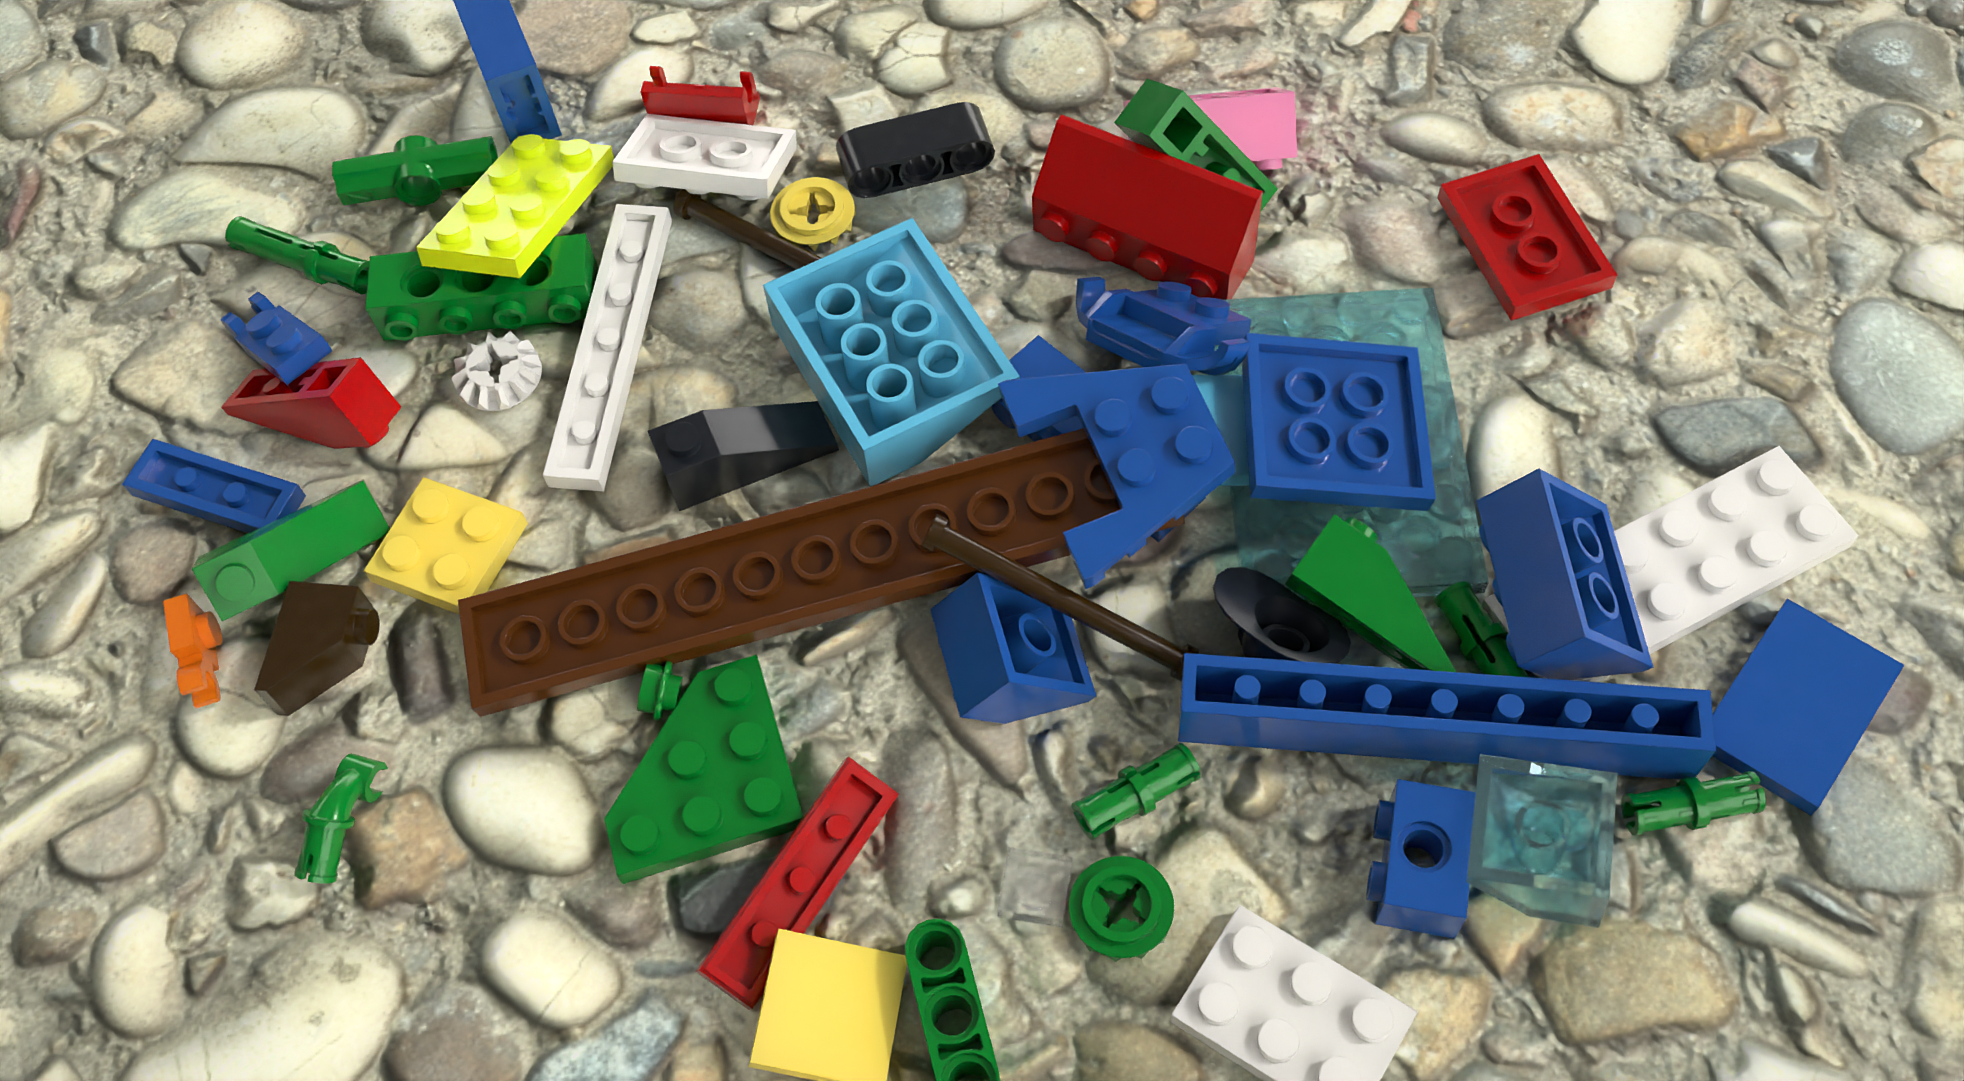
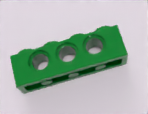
(428, 301)

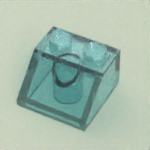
(1543, 838)

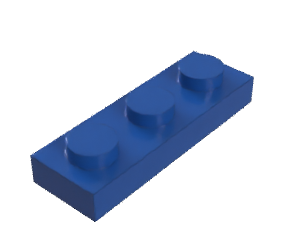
(211, 488)

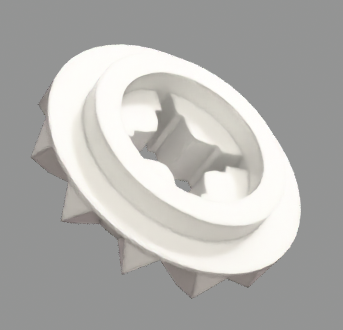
(517, 379)

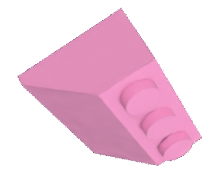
(1255, 121)

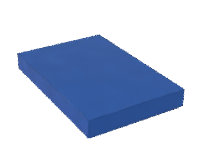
(1801, 705)

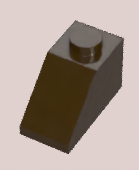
(315, 643)

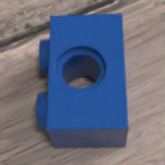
(1414, 896)

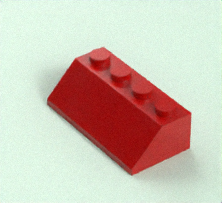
(1146, 210)

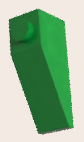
(1176, 126)
(289, 550)
(1366, 593)

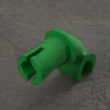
(331, 818)

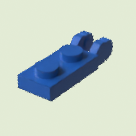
(277, 339)

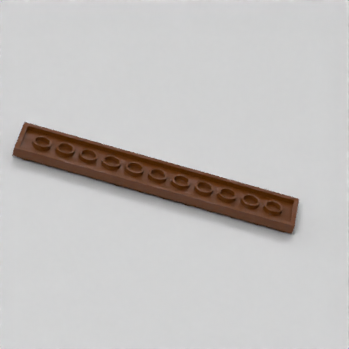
(775, 573)

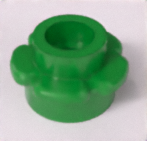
(659, 690)

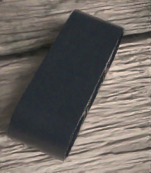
(914, 150)

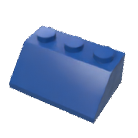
(1561, 580)

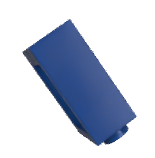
(508, 68)

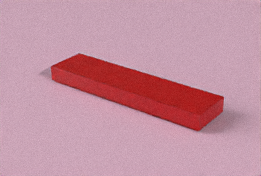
(798, 880)

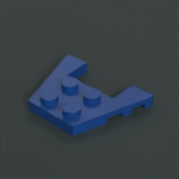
(1149, 439)

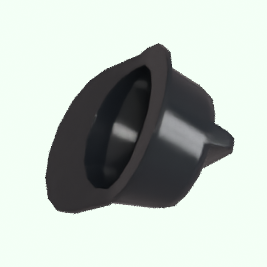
(1277, 621)

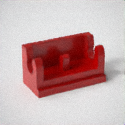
(701, 101)

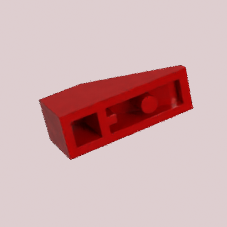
(328, 404)

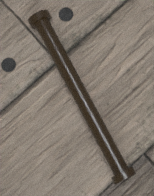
(693, 206)
(1055, 596)

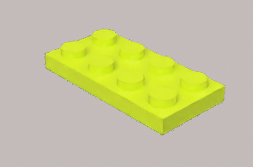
(516, 206)

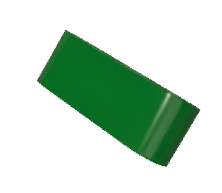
(945, 991)

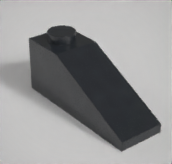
(738, 446)

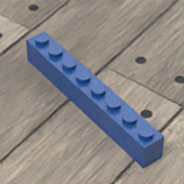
(1444, 715)

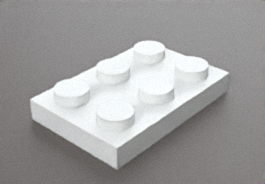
(705, 156)
(1289, 1008)

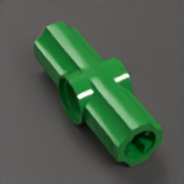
(413, 171)

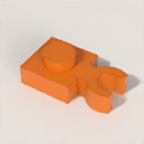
(194, 642)

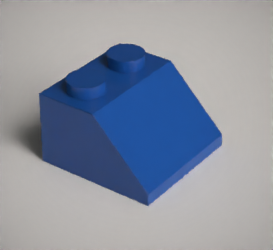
(1008, 653)

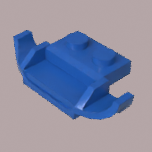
(1163, 326)

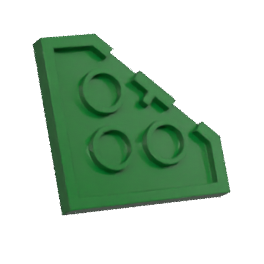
(707, 779)

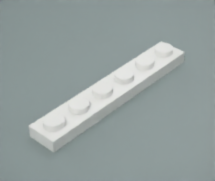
(608, 349)

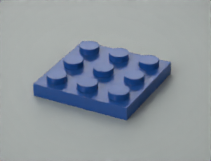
(1336, 423)

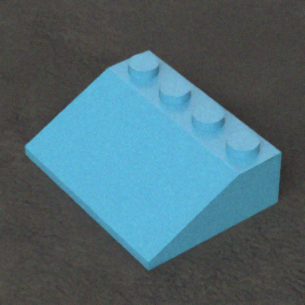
(888, 348)

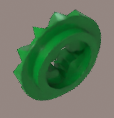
(1116, 879)

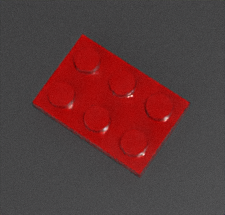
(1526, 237)

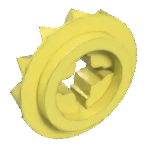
(792, 209)

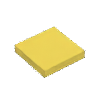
(828, 1010)

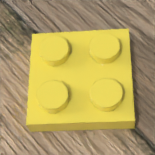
(445, 545)

